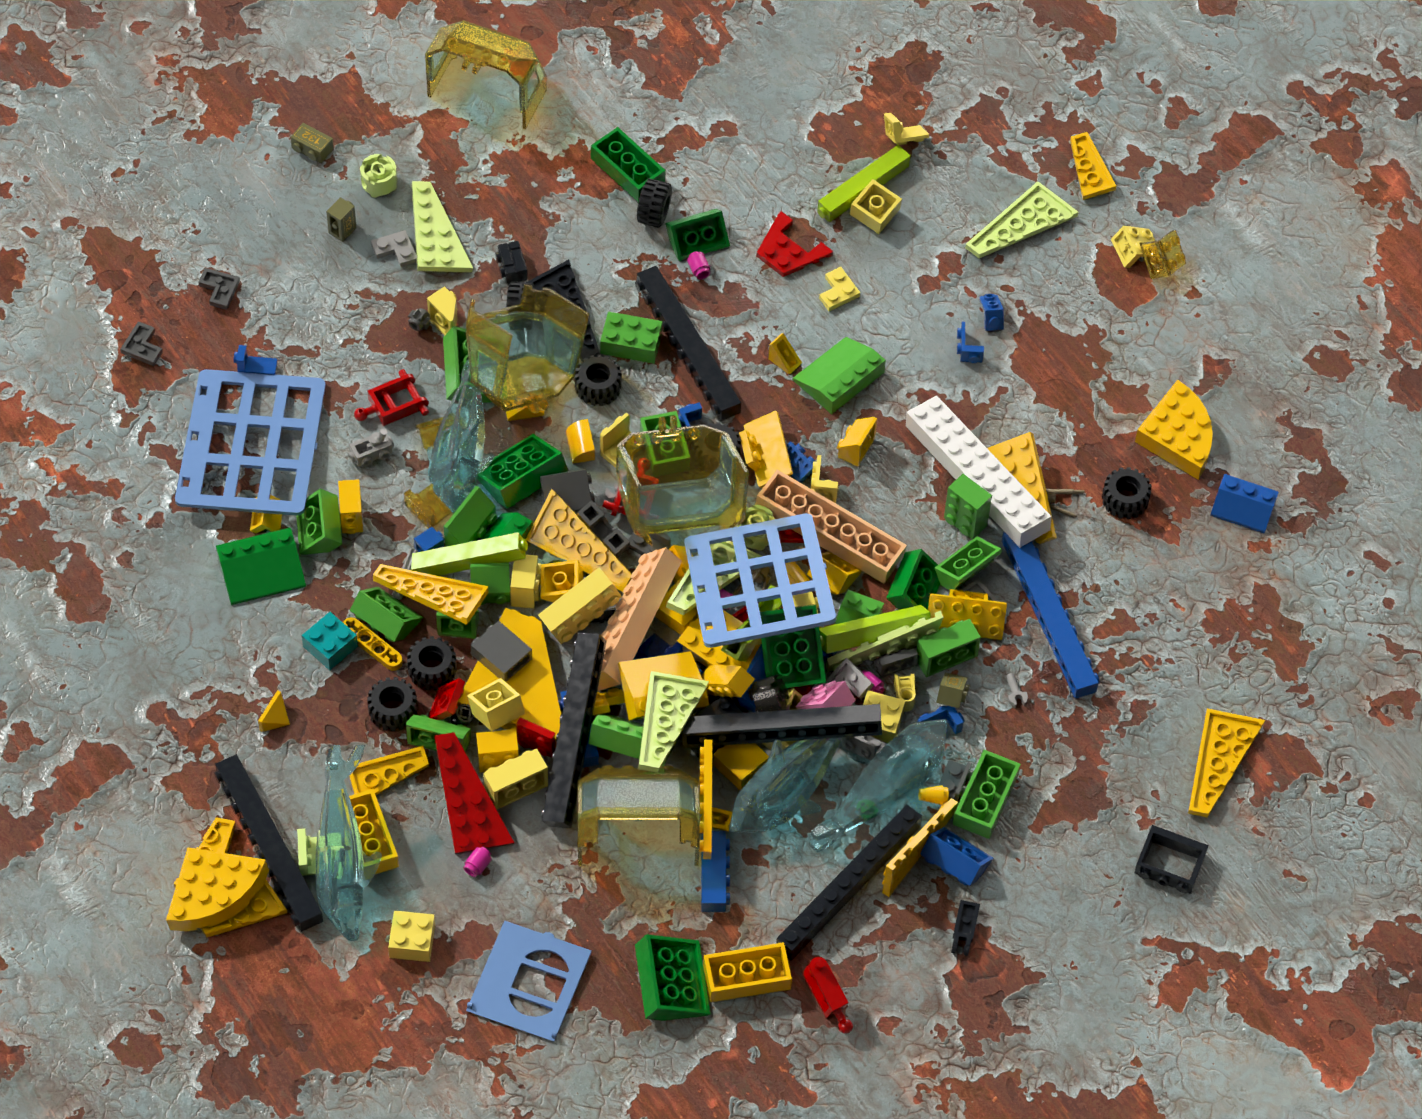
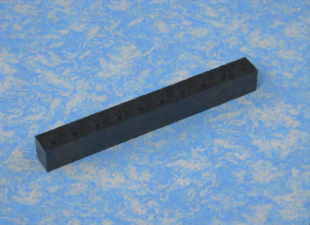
(688, 343)
(783, 725)
(574, 730)
(268, 842)
(849, 881)

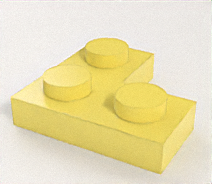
(842, 290)

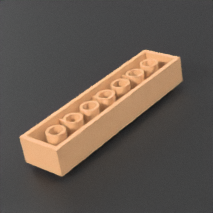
(835, 527)
(636, 612)

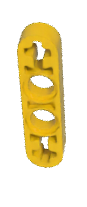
(375, 641)

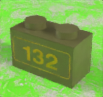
(312, 143)
(341, 219)
(952, 690)

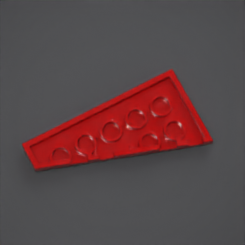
(469, 808)

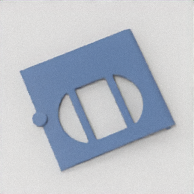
(496, 981)

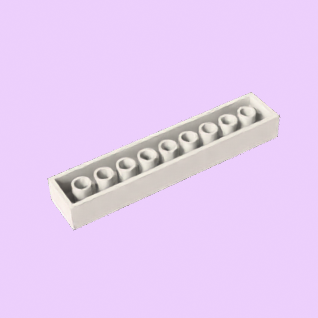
(963, 453)

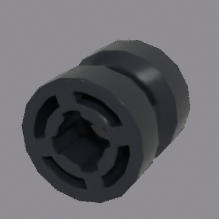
(460, 718)

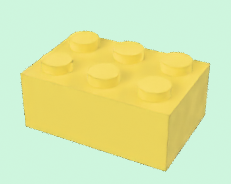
(516, 778)

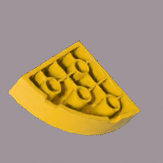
(1179, 430)
(213, 888)

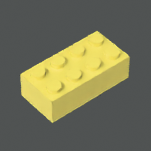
(580, 606)

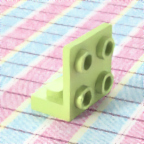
(306, 853)

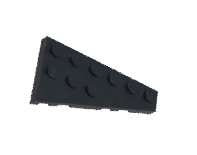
(562, 281)

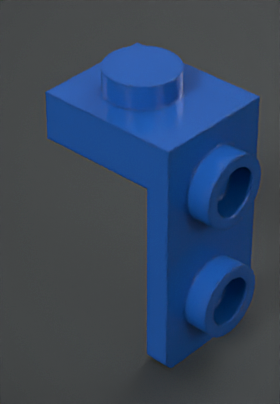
(992, 312)
(968, 352)
(252, 364)
(689, 413)
(949, 713)

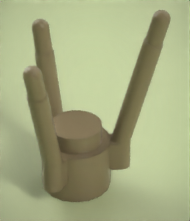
(1051, 494)
(758, 575)

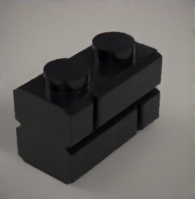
(512, 262)

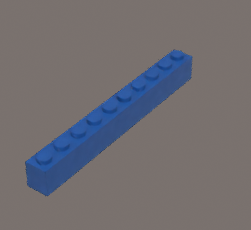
(1052, 617)

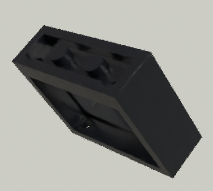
(1175, 842)

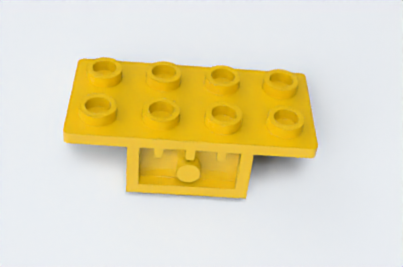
(765, 447)
(963, 605)

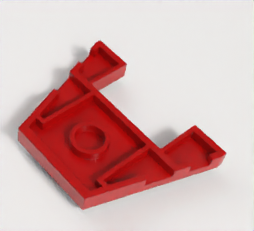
(783, 253)

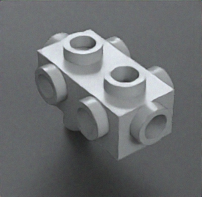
(371, 448)

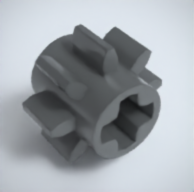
(419, 319)

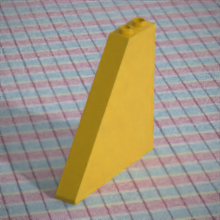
(532, 682)

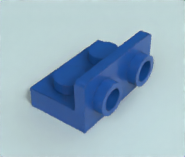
(800, 463)

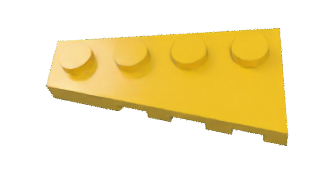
(388, 770)

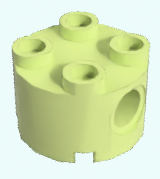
(378, 175)
(755, 515)

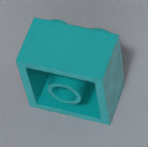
(329, 640)

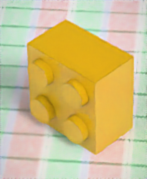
(496, 748)

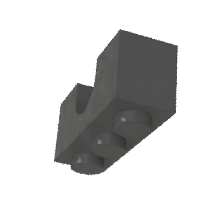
(596, 521)

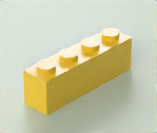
(727, 680)

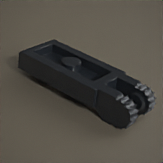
(965, 925)

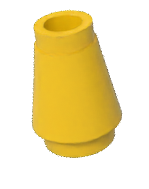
(934, 794)

